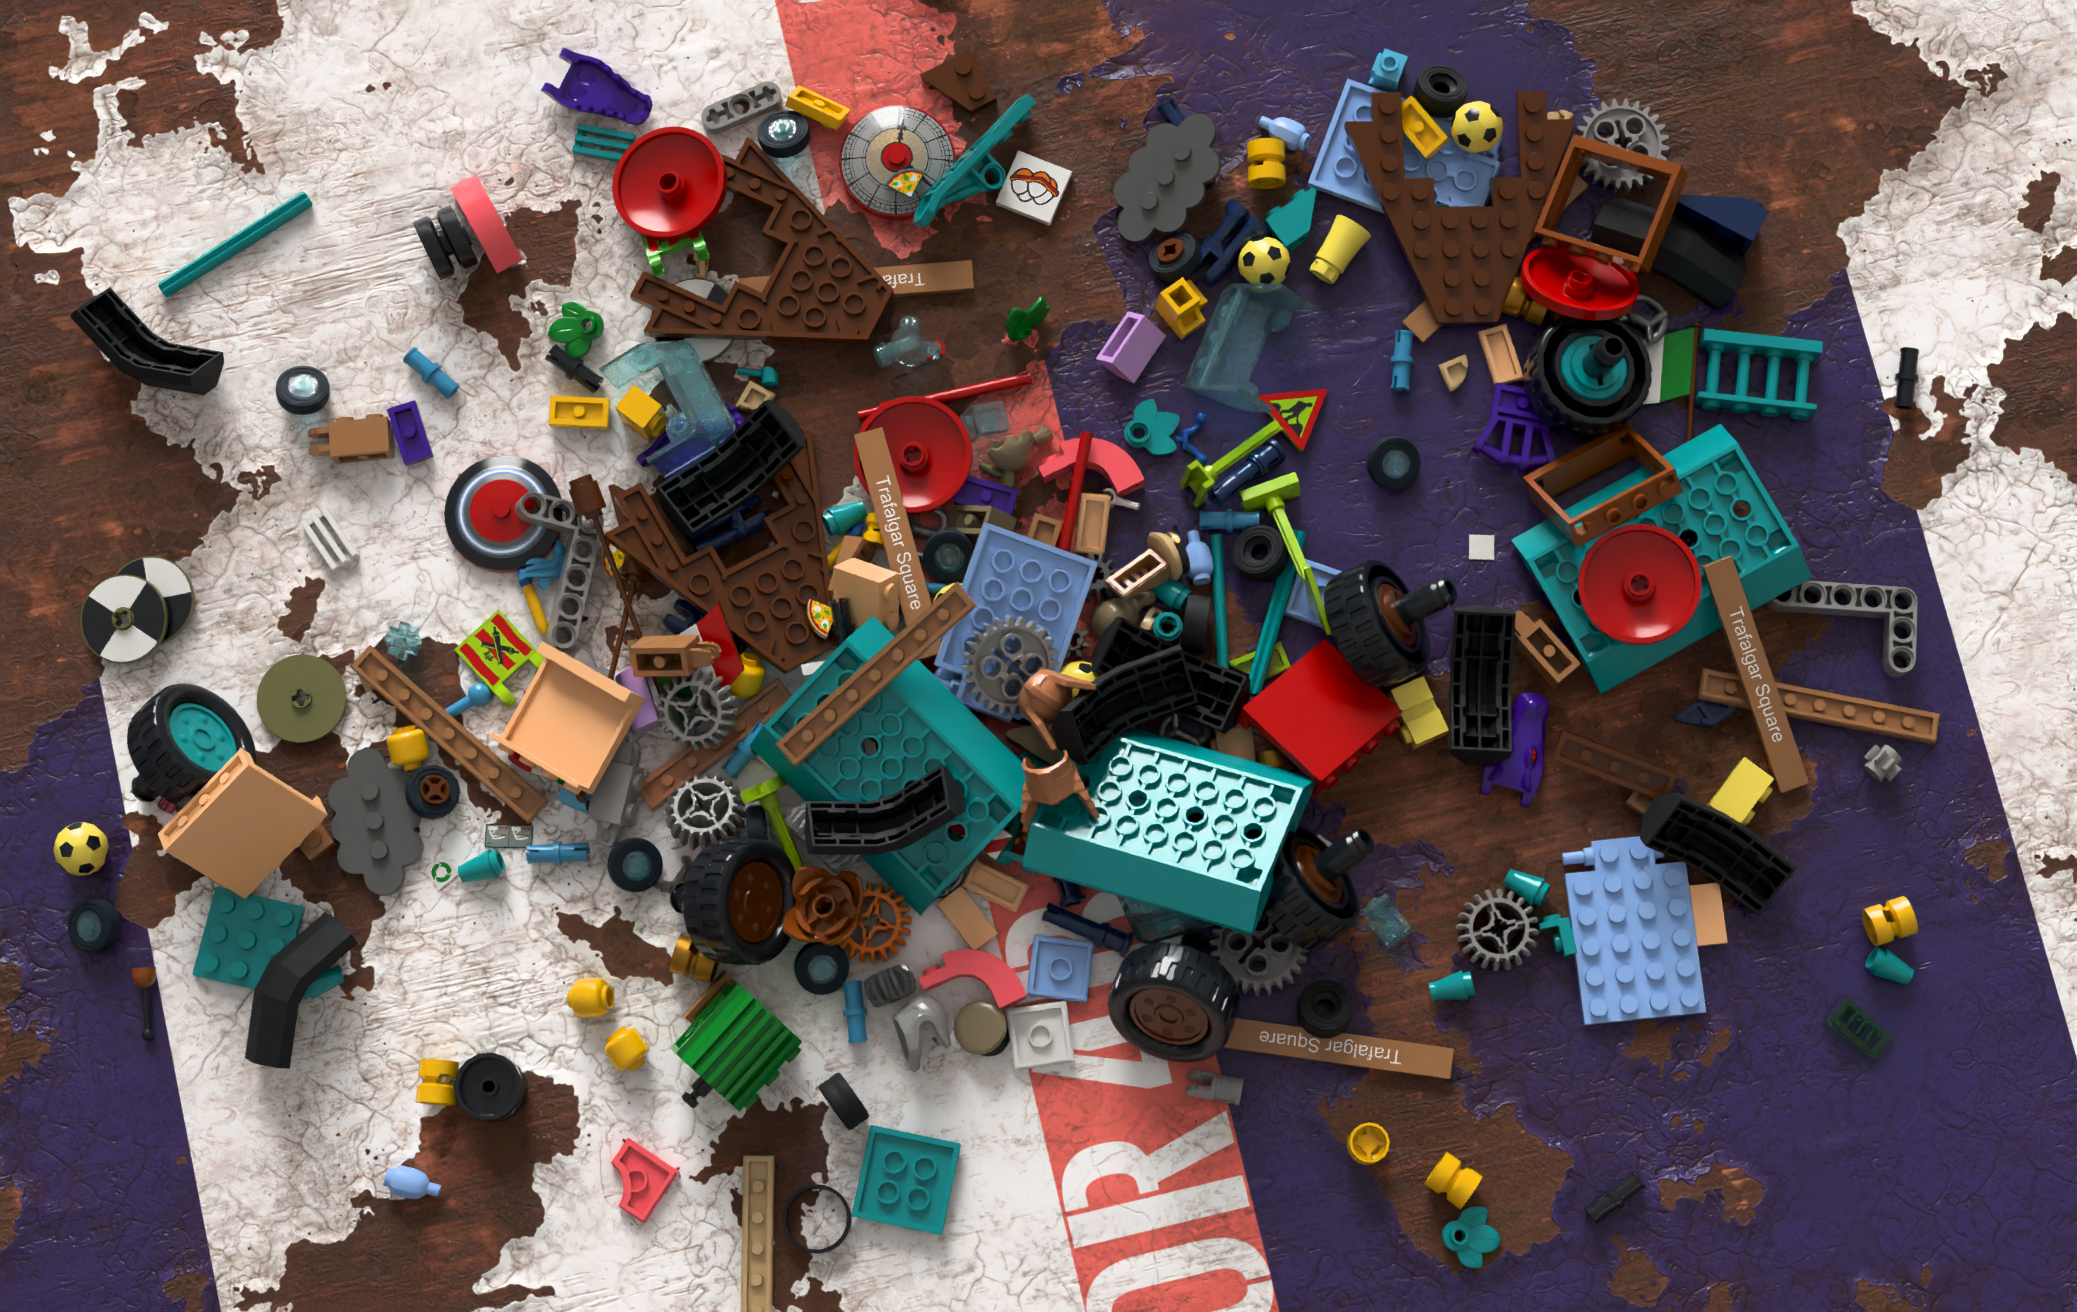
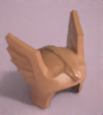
(1046, 696)
(1051, 786)

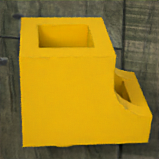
(1181, 307)

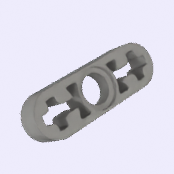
(737, 119)

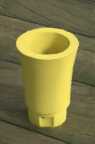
(1338, 249)

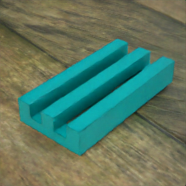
(601, 132)

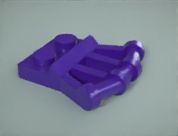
(1512, 410)

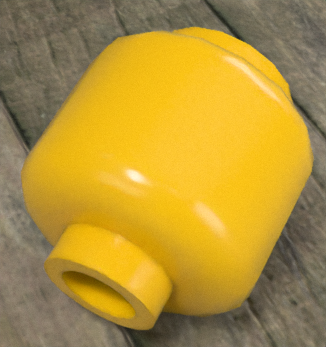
(751, 679)
(407, 747)
(591, 998)
(626, 1049)

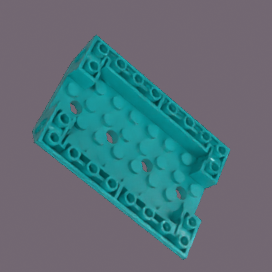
(1712, 481)
(916, 730)
(1153, 849)

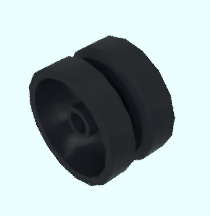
(446, 242)
(507, 1095)

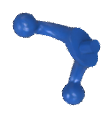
(1201, 418)

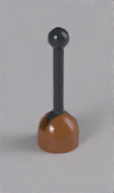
(144, 978)

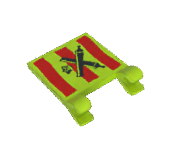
(497, 653)

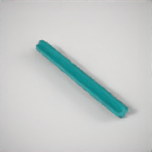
(235, 244)
(1272, 623)

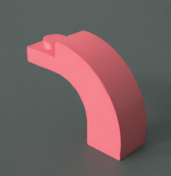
(486, 223)
(1103, 457)
(981, 966)

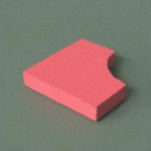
(643, 1178)

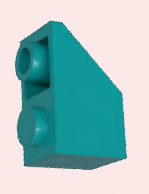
(1293, 221)

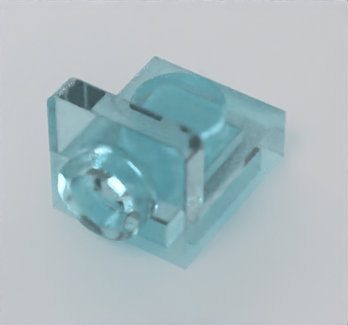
(985, 419)

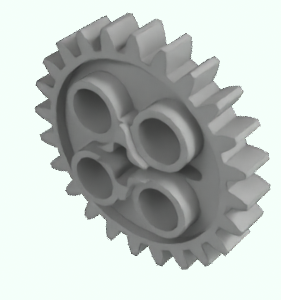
(1647, 142)
(992, 685)
(1278, 964)

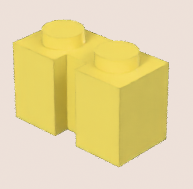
(1420, 716)
(1741, 791)

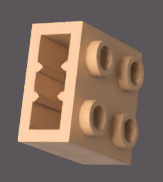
(869, 592)

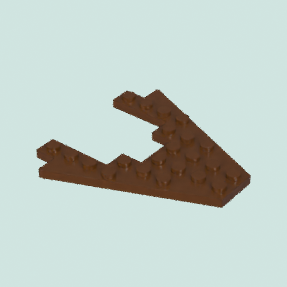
(1465, 253)
(814, 293)
(762, 595)

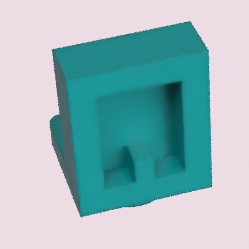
(1563, 939)

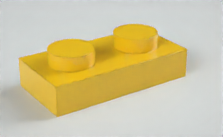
(817, 107)
(1422, 128)
(579, 412)

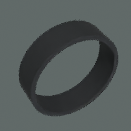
(785, 1217)

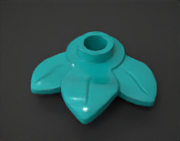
(1155, 426)
(1476, 1236)

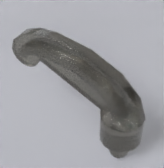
(667, 886)

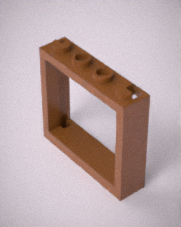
(1585, 147)
(1591, 460)

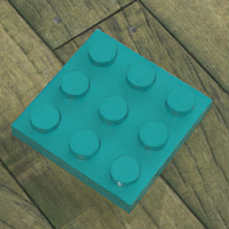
(244, 937)
(906, 1180)

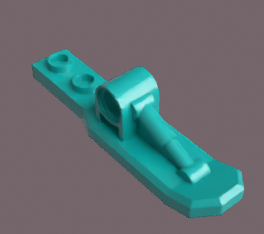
(968, 173)

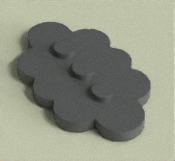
(1167, 178)
(374, 823)

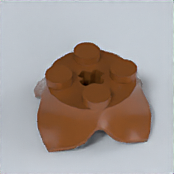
(813, 891)

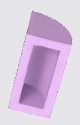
(1131, 346)
(647, 716)

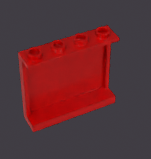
(1322, 715)

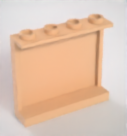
(570, 721)
(241, 825)

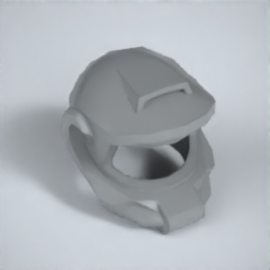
(920, 1020)

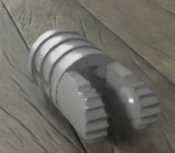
(1222, 1087)

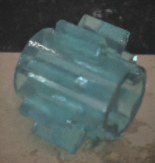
(403, 640)

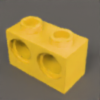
(642, 414)

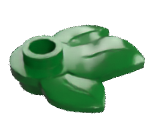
(1020, 323)
(572, 329)

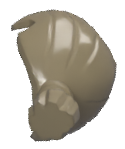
(1018, 450)
(1117, 607)

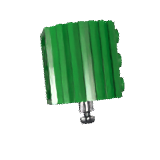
(735, 1048)

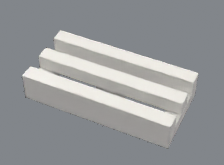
(316, 519)

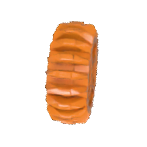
(885, 927)

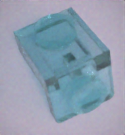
(1386, 920)

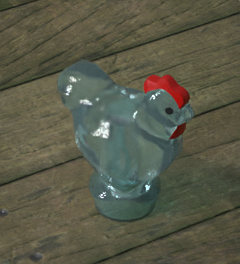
(907, 346)

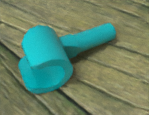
(768, 375)

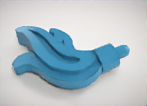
(544, 569)

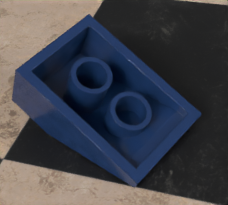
(1727, 219)

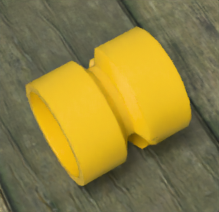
(1266, 160)
(1900, 921)
(429, 1090)
(1368, 1143)
(1453, 1180)

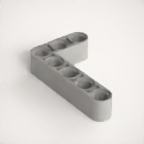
(571, 563)
(1857, 607)

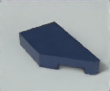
(1704, 713)

